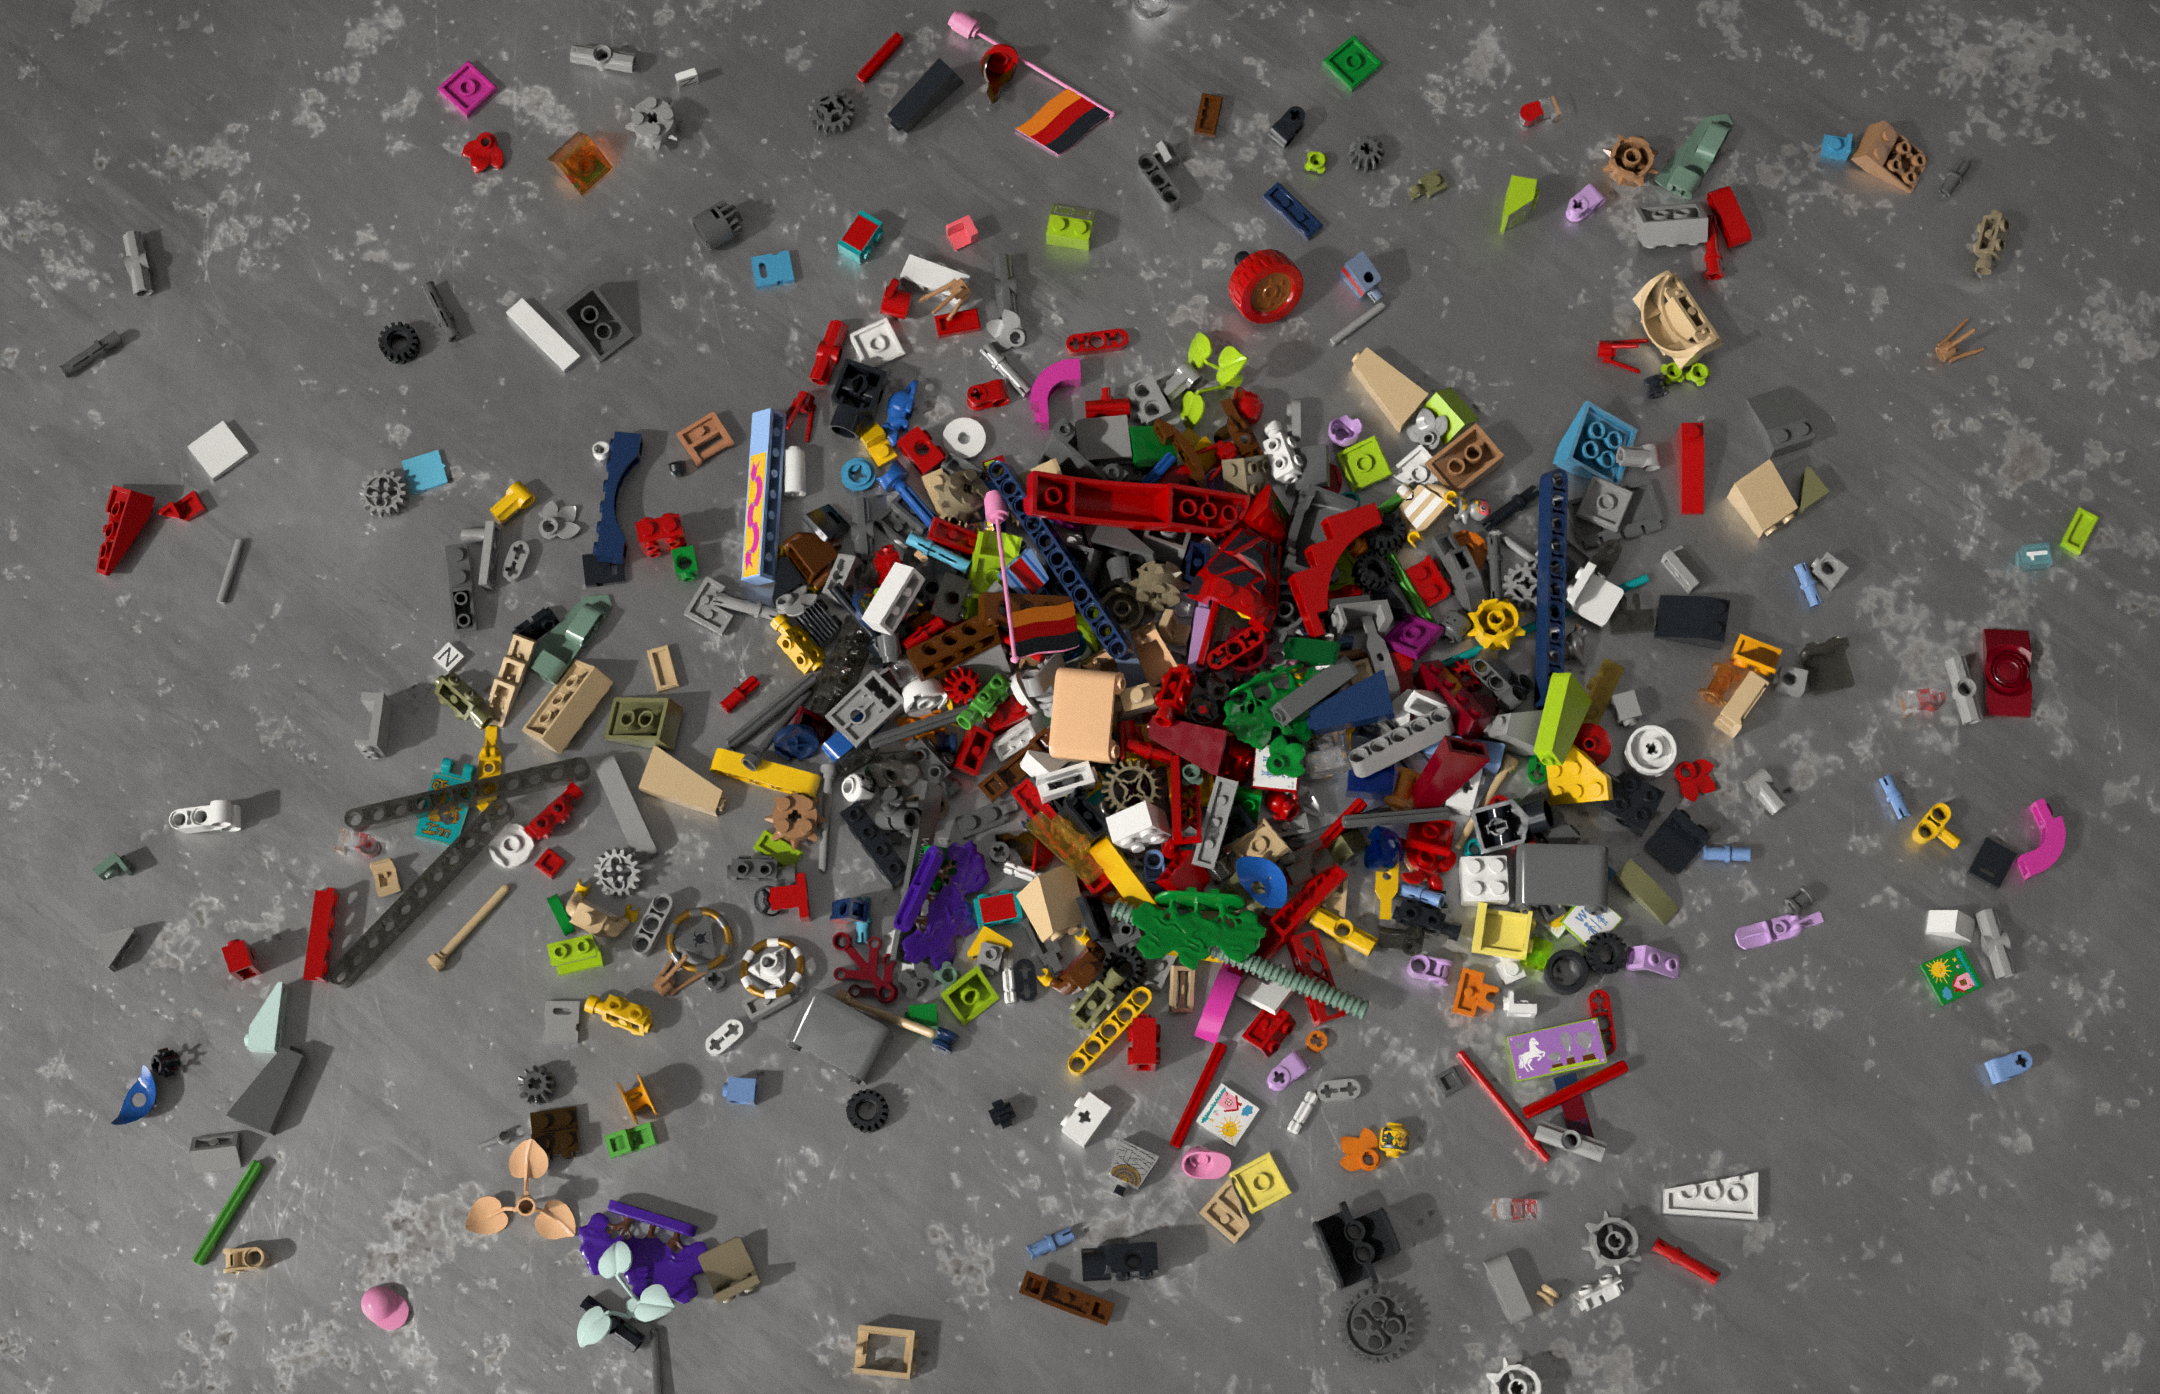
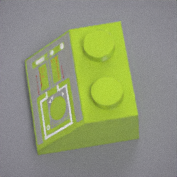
(1519, 200)
(1070, 226)

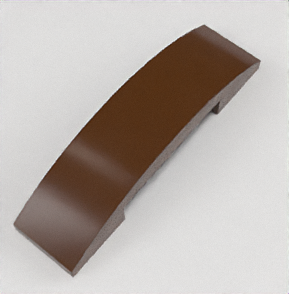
(1168, 434)
(1011, 773)
(1066, 1298)

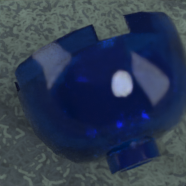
(1384, 850)

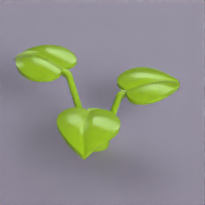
(1229, 374)

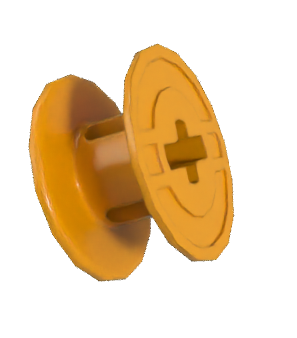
(637, 1098)

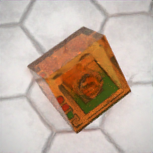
(580, 162)

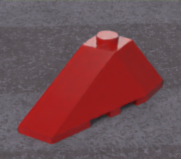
(127, 516)

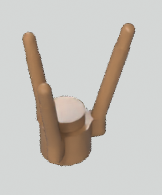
(959, 290)
(1947, 349)
(665, 983)

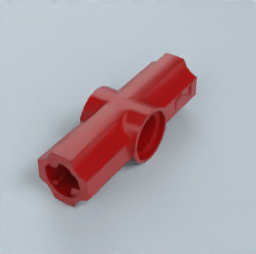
(829, 353)

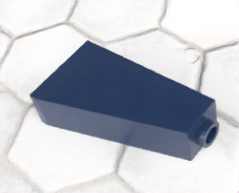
(1353, 707)

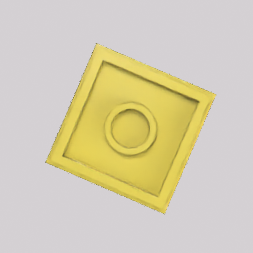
(1260, 1183)

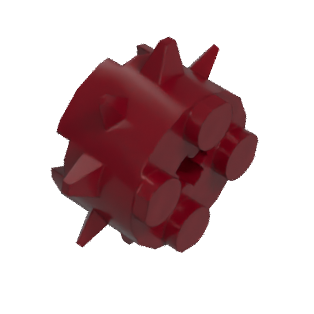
(1250, 664)

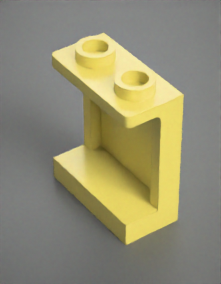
(1503, 933)

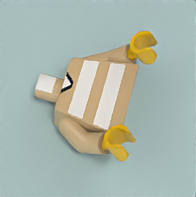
(1423, 507)
(1133, 702)
(595, 918)

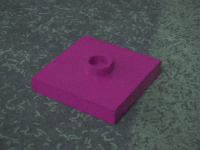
(1413, 636)

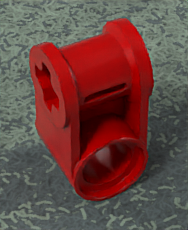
(989, 394)

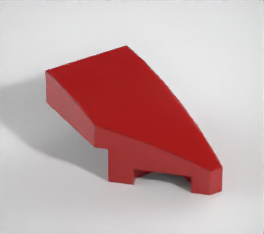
(185, 509)

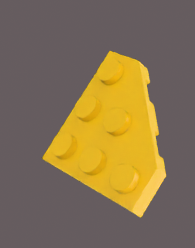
(1578, 780)

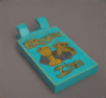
(446, 826)

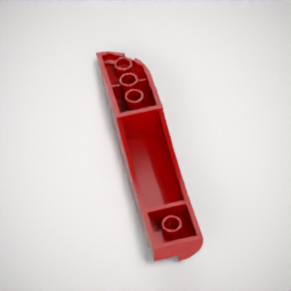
(1133, 504)

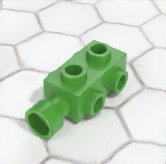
(985, 702)

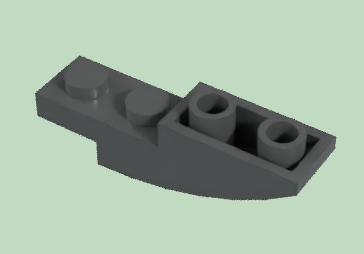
(1465, 576)
(461, 588)

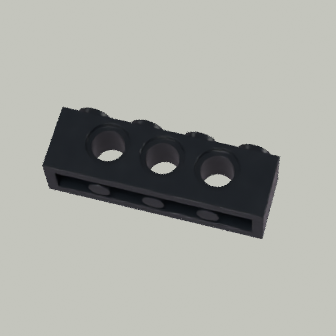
(874, 844)

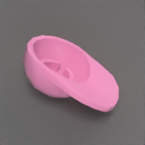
(1205, 1164)
(385, 1307)

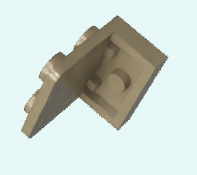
(1246, 475)
(729, 1270)

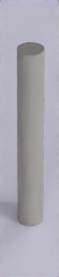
(1357, 323)
(1508, 541)
(230, 571)

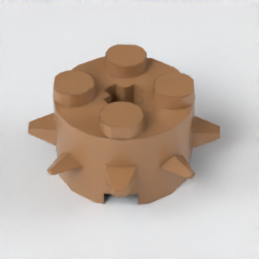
(1630, 161)
(806, 824)

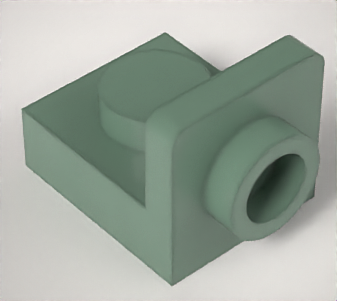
(110, 866)

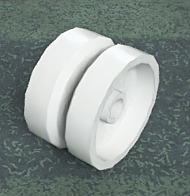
(1652, 740)

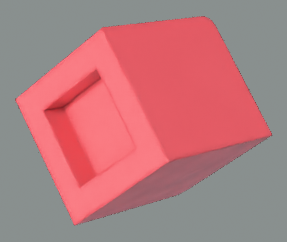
(962, 233)

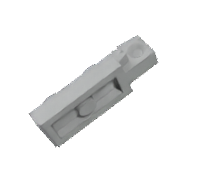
(759, 1007)

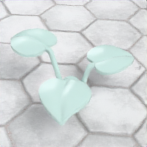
(652, 1304)

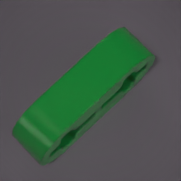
(1531, 767)
(561, 914)

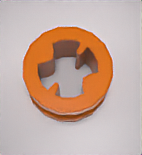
(1319, 1034)

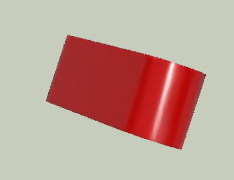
(1729, 216)

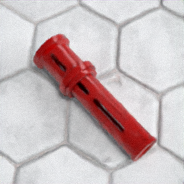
(1713, 256)

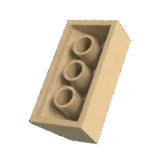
(567, 706)

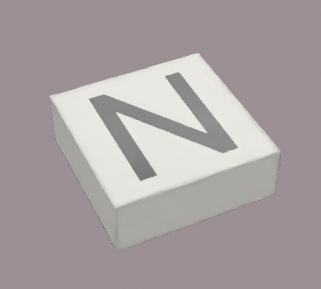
(686, 78)
(448, 657)

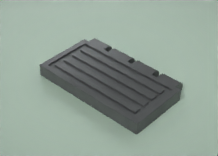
(1641, 512)

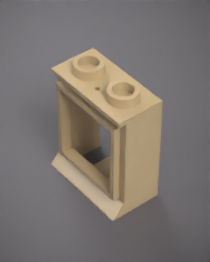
(1741, 703)
(911, 1345)

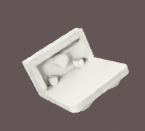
(1593, 596)

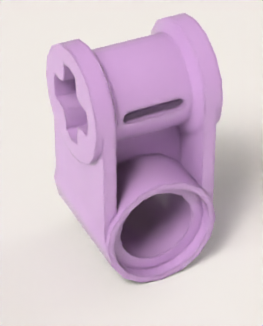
(1585, 203)
(1431, 970)
(1290, 1069)

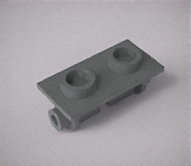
(956, 463)

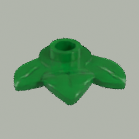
(1288, 756)

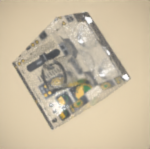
(1327, 754)

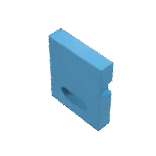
(778, 269)

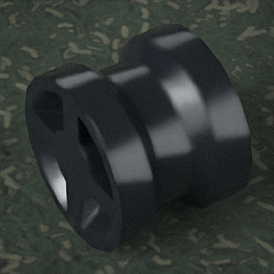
(1656, 386)

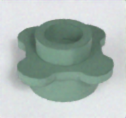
(1187, 771)
(946, 968)

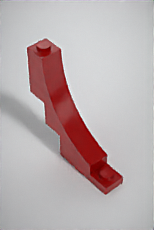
(1312, 585)

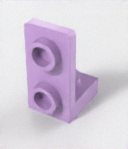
(1652, 959)

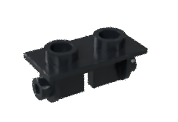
(542, 623)

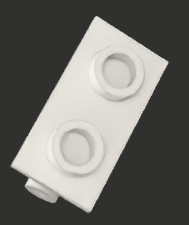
(1607, 1286)

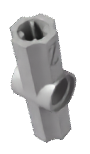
(615, 59)
(138, 263)
(1960, 677)
(1995, 943)
(1585, 1146)

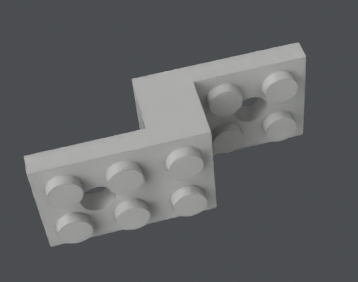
(876, 698)

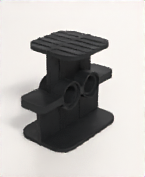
(1341, 1249)

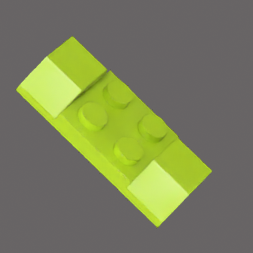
(987, 563)

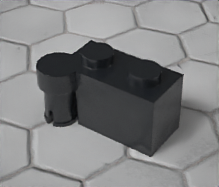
(1083, 815)

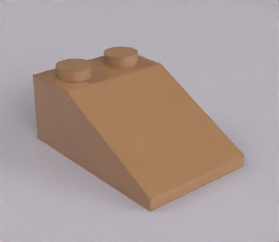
(1466, 460)

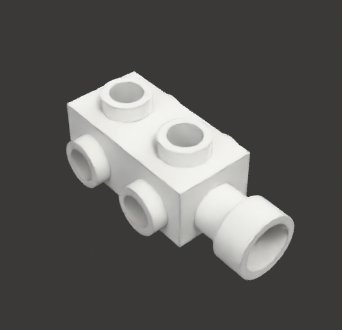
(1280, 450)

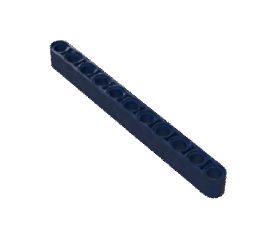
(1066, 568)
(1547, 578)

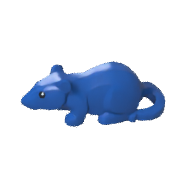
(899, 408)

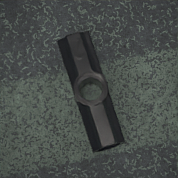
(623, 1333)

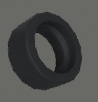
(1566, 989)

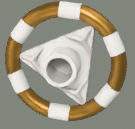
(772, 968)

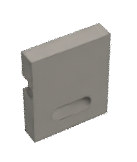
(562, 1027)

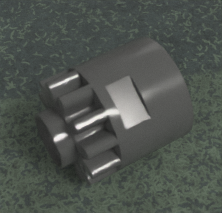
(717, 224)

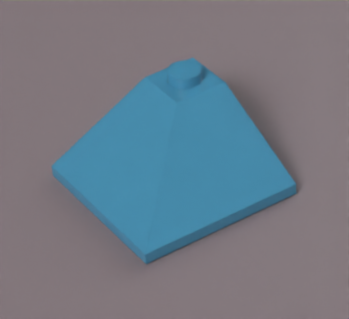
(1593, 443)

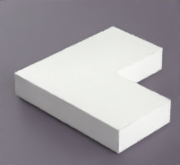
(1265, 996)

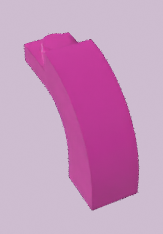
(1053, 378)
(2051, 842)
(1219, 1002)

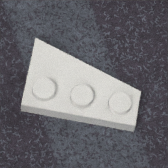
(1414, 471)

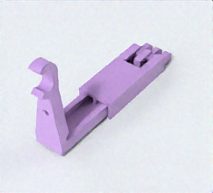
(1198, 626)

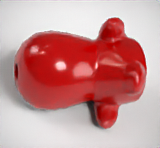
(1282, 805)

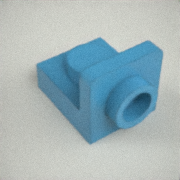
(1837, 147)

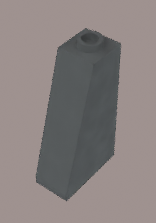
(1314, 691)
(270, 1092)

